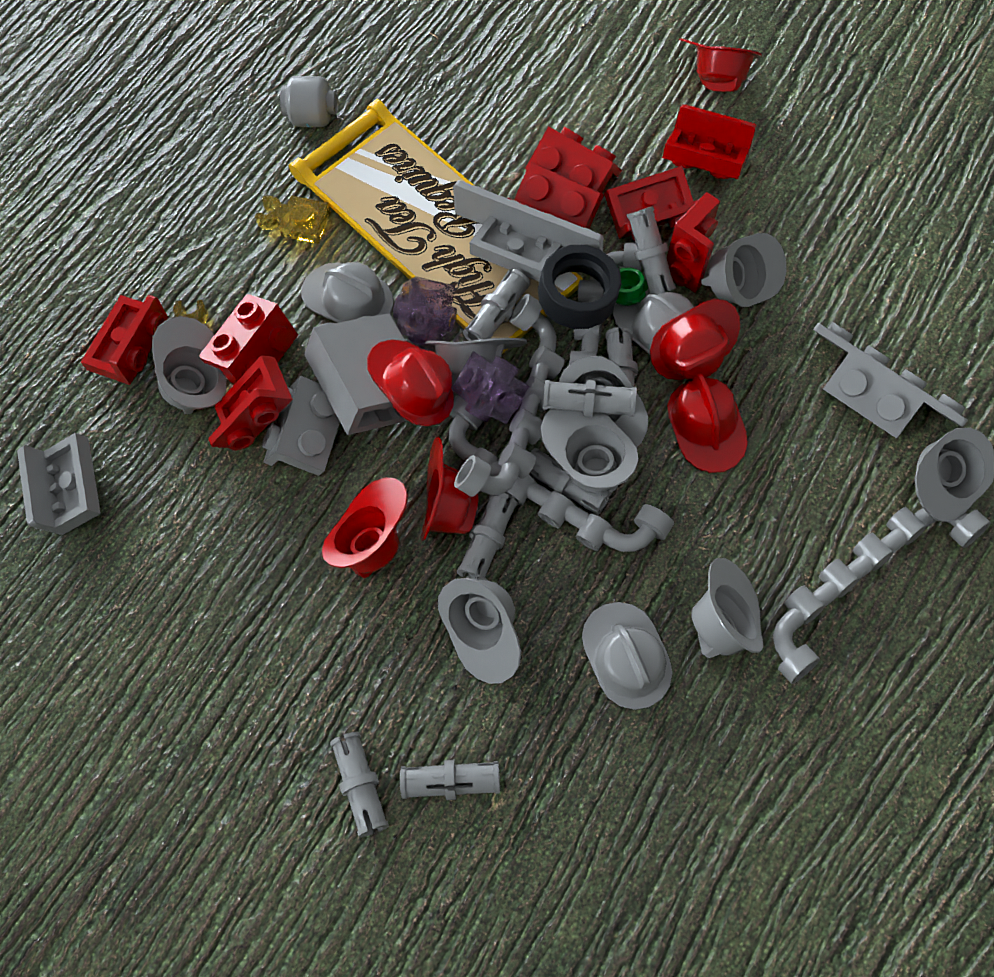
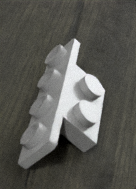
(515, 233)
(879, 392)

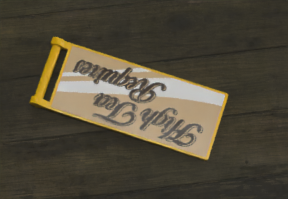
(404, 206)

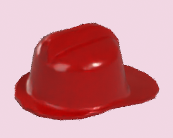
(723, 67)
(696, 340)
(413, 381)
(707, 424)
(446, 506)
(367, 531)

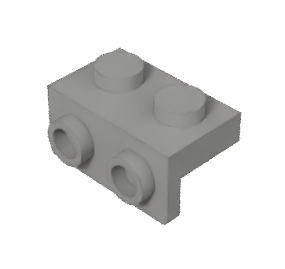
(303, 429)
(59, 485)

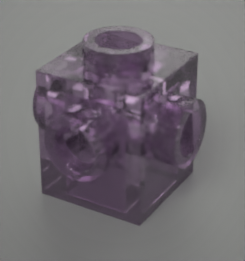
(425, 310)
(490, 388)

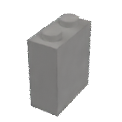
(340, 364)

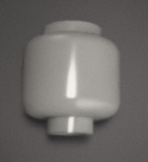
(308, 101)

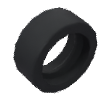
(588, 261)

